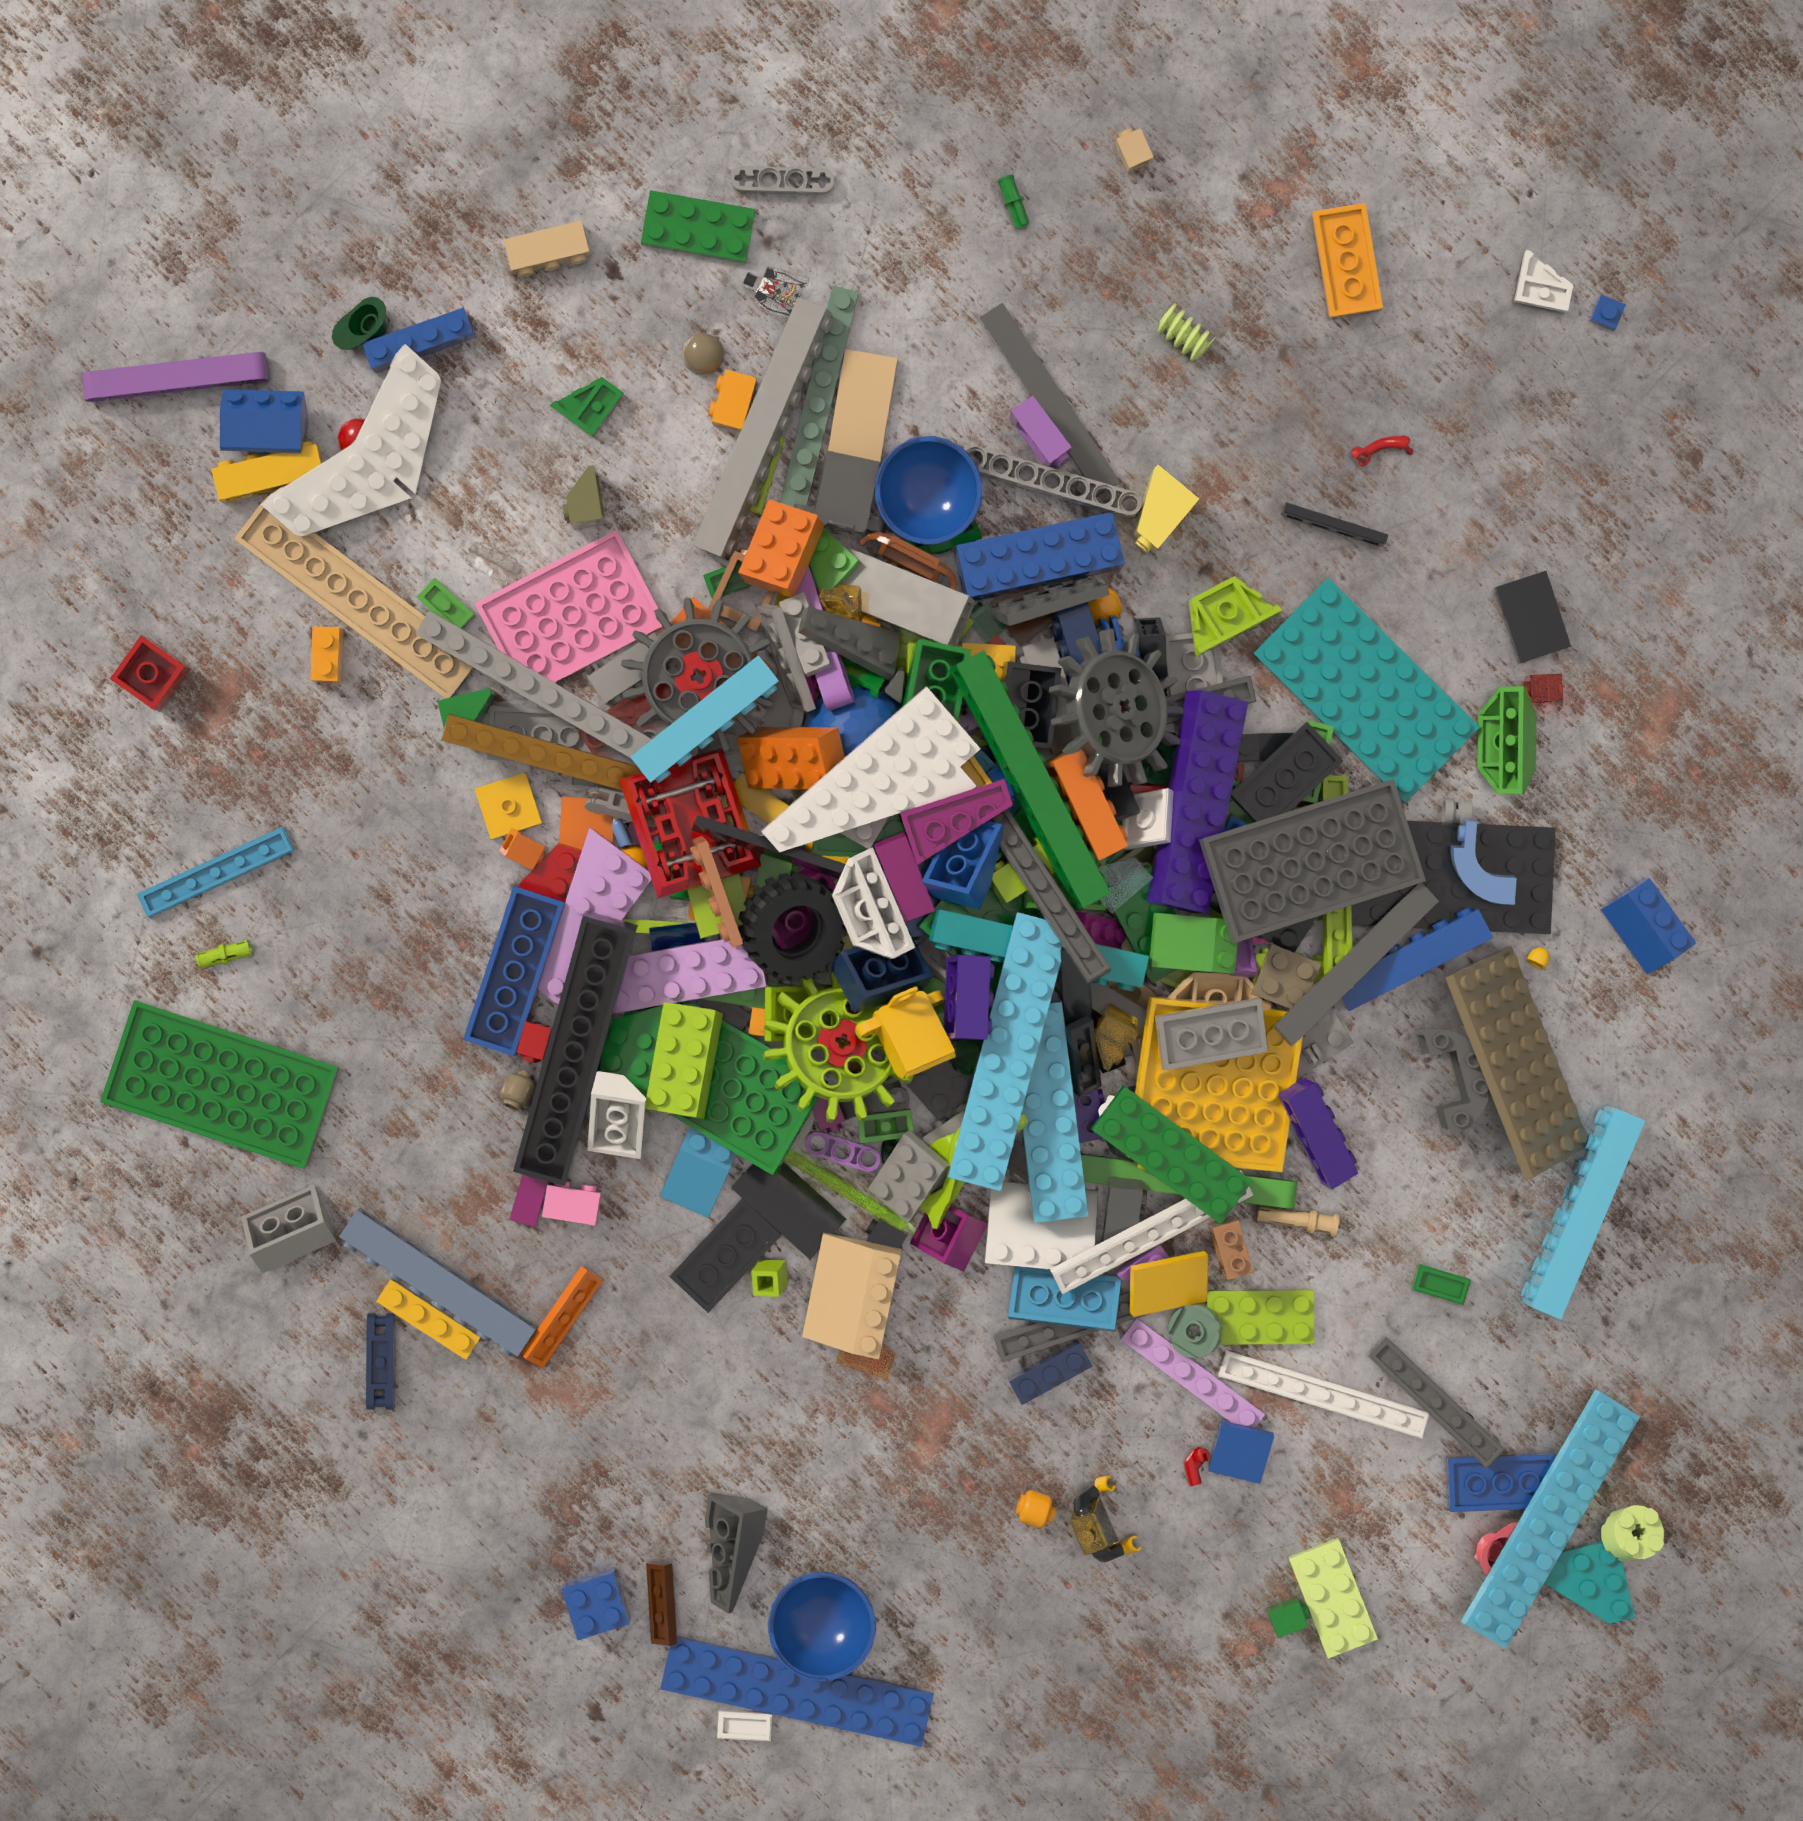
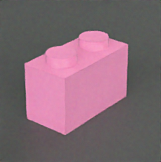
(572, 1203)

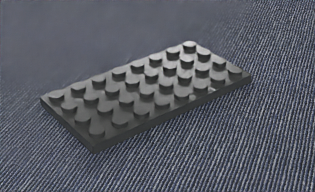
(1312, 861)

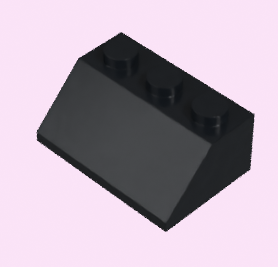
(1029, 691)

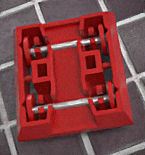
(674, 808)

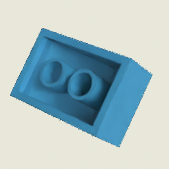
(698, 1173)

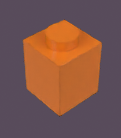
(522, 849)

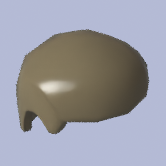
(702, 353)

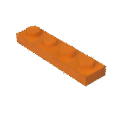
(562, 1316)

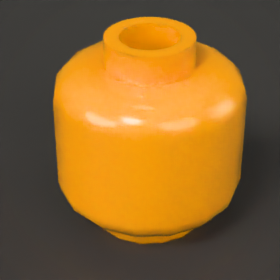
(1035, 1509)

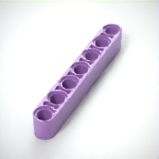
(175, 377)
(833, 681)

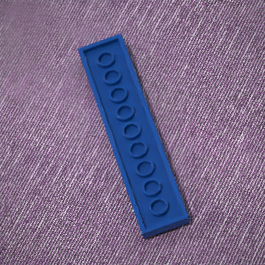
(769, 1687)

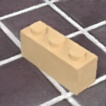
(547, 249)

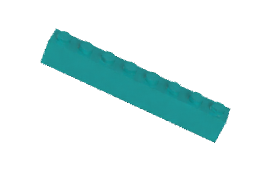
(993, 938)

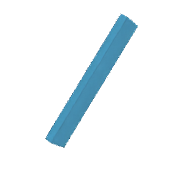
(216, 872)

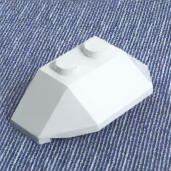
(870, 907)

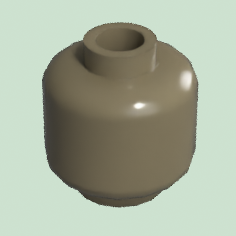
(518, 1091)

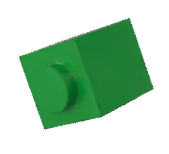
(1288, 1617)

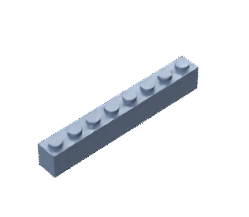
(438, 1282)

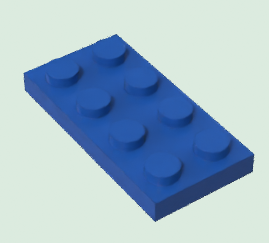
(1503, 1486)

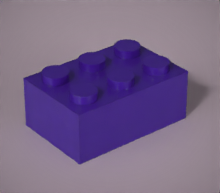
(968, 997)

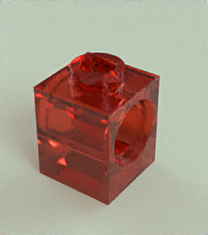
(1544, 687)

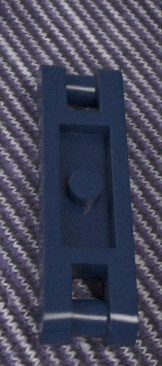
(380, 1361)

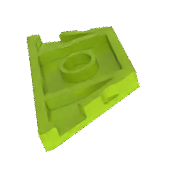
(1226, 613)

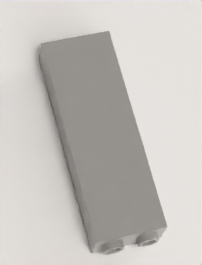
(910, 601)

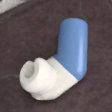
(621, 832)

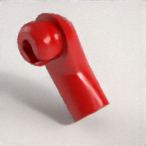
(1193, 1463)

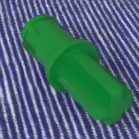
(1013, 201)

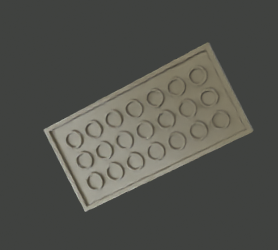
(1517, 1062)

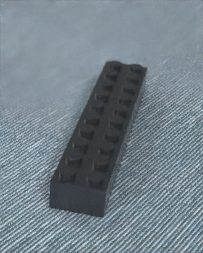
(575, 1047)

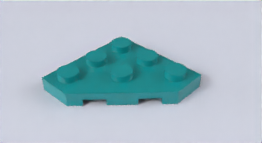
(1593, 1581)

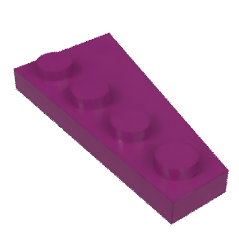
(948, 819)

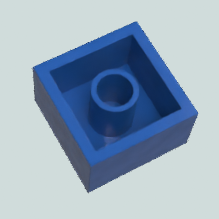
(596, 1603)

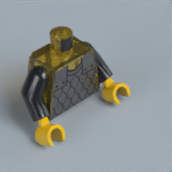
(1094, 1526)

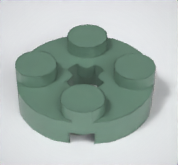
(1210, 1328)

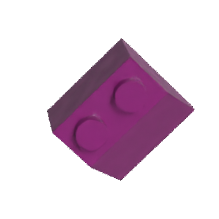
(954, 1239)

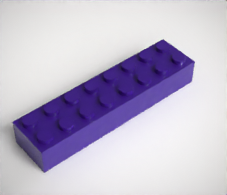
(1202, 792)

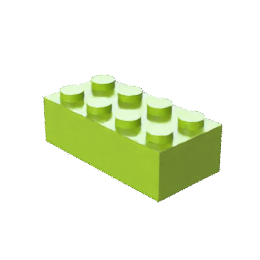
(683, 1060)

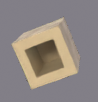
(1133, 149)

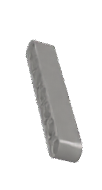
(1066, 479)

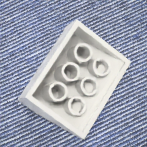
(1019, 1241)

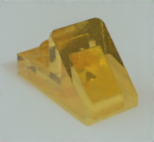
(843, 601)

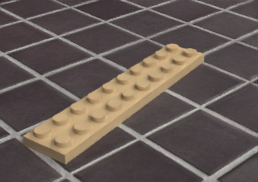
(353, 598)

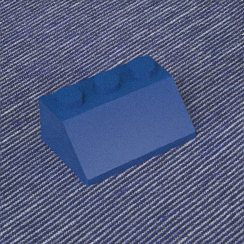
(262, 420)
(1648, 925)

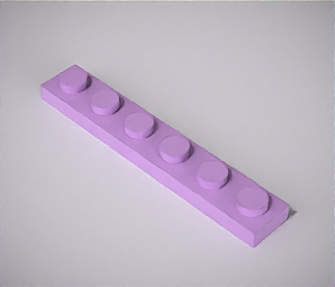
(1191, 1375)

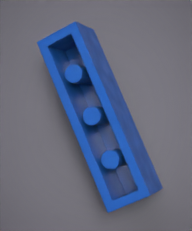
(422, 338)

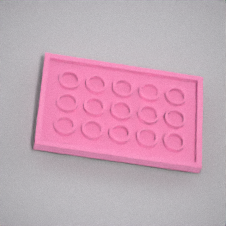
(572, 610)

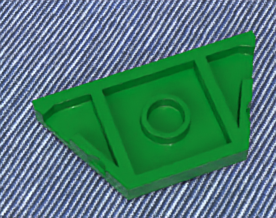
(632, 1047)

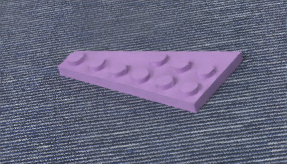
(604, 884)

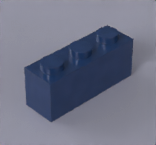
(1049, 1372)

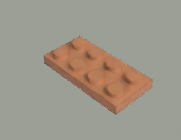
(718, 902)

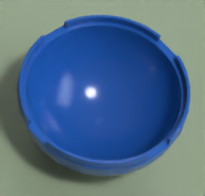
(928, 490)
(856, 719)
(821, 1626)

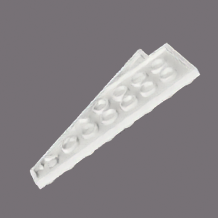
(896, 769)

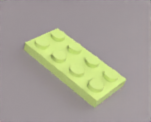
(1332, 1598)

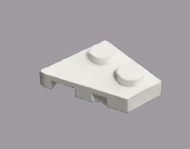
(1541, 285)

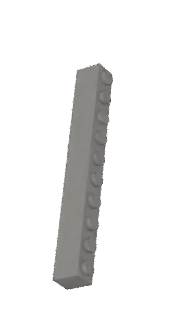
(763, 429)
(531, 684)

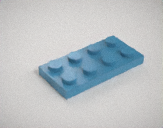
(1039, 1299)

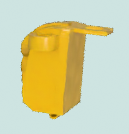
(910, 1032)

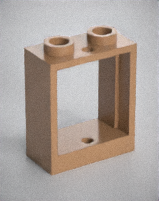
(729, 613)
(1228, 1245)

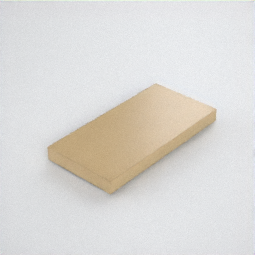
(862, 404)

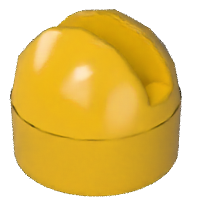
(1539, 958)

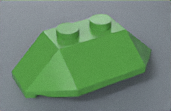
(1507, 740)

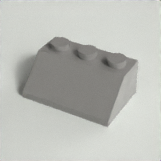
(288, 1229)

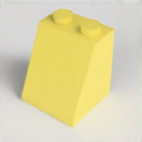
(1162, 510)

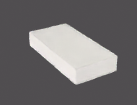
(744, 1725)

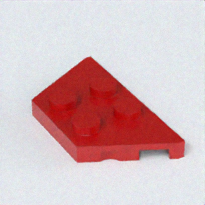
(554, 873)

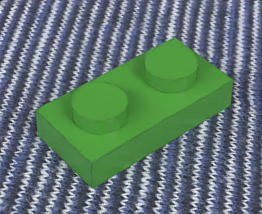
(445, 604)

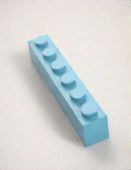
(704, 719)

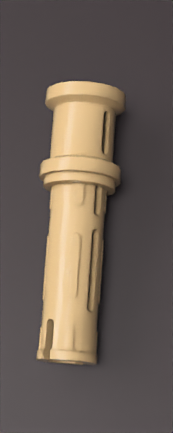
(1310, 1221)

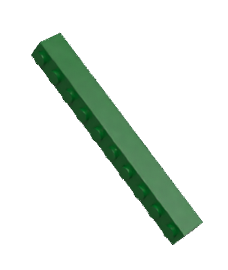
(1030, 780)

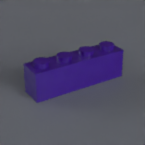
(1318, 1133)

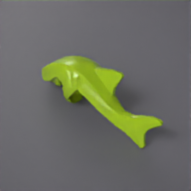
(941, 1199)

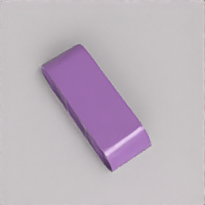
(833, 1141)

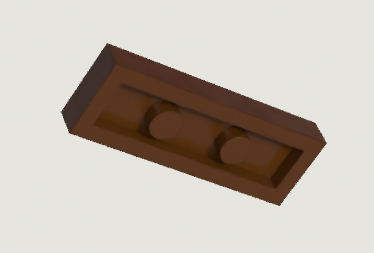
(661, 1603)

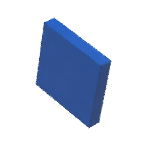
(1241, 1452)

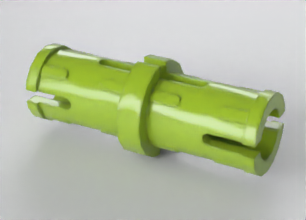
(224, 954)

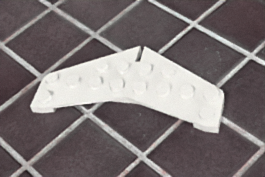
(363, 474)

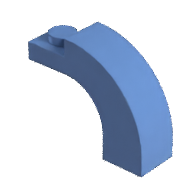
(1489, 886)

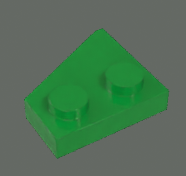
(589, 405)

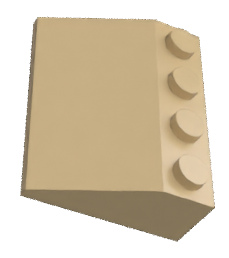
(851, 1295)

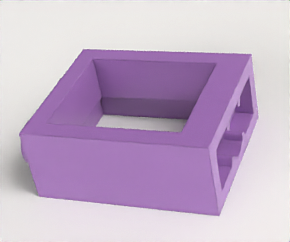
(1040, 433)

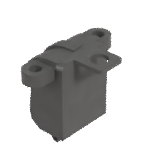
(846, 494)

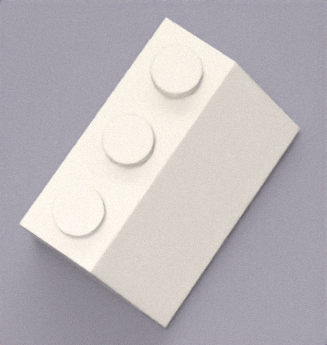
(616, 1116)

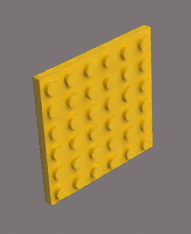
(1225, 1102)

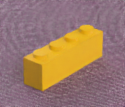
(263, 474)

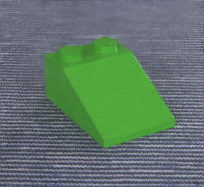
(1192, 944)

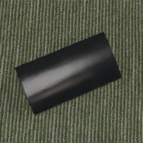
(789, 1206)

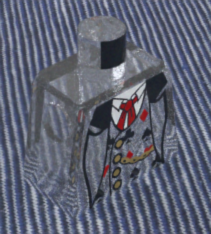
(776, 291)

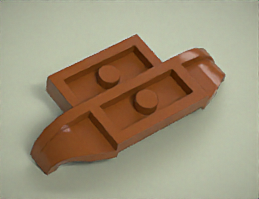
(910, 558)

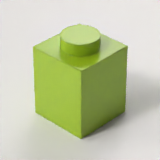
(769, 1278)

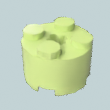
(1646, 1530)

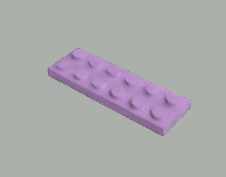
(687, 974)

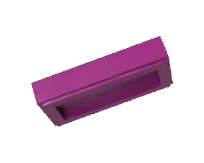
(529, 1200)

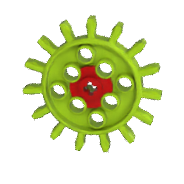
(825, 1038)

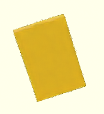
(1168, 1283)

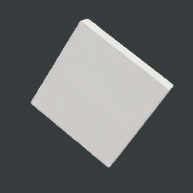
(1153, 822)

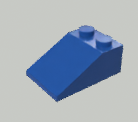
(965, 867)

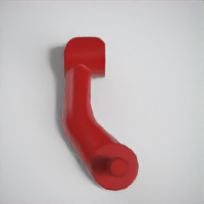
(1384, 443)

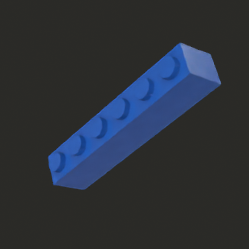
(1420, 955)

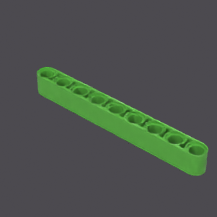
(1265, 1190)

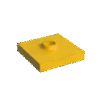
(508, 805)

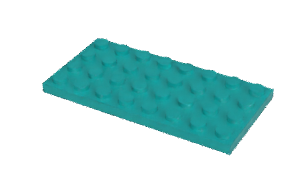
(1366, 689)

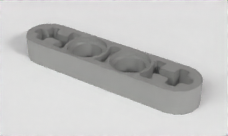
(782, 185)

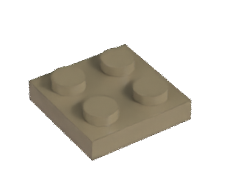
(1285, 977)

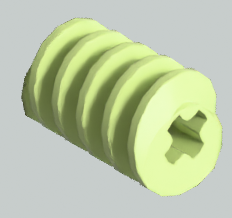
(1184, 333)

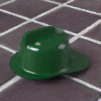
(361, 324)

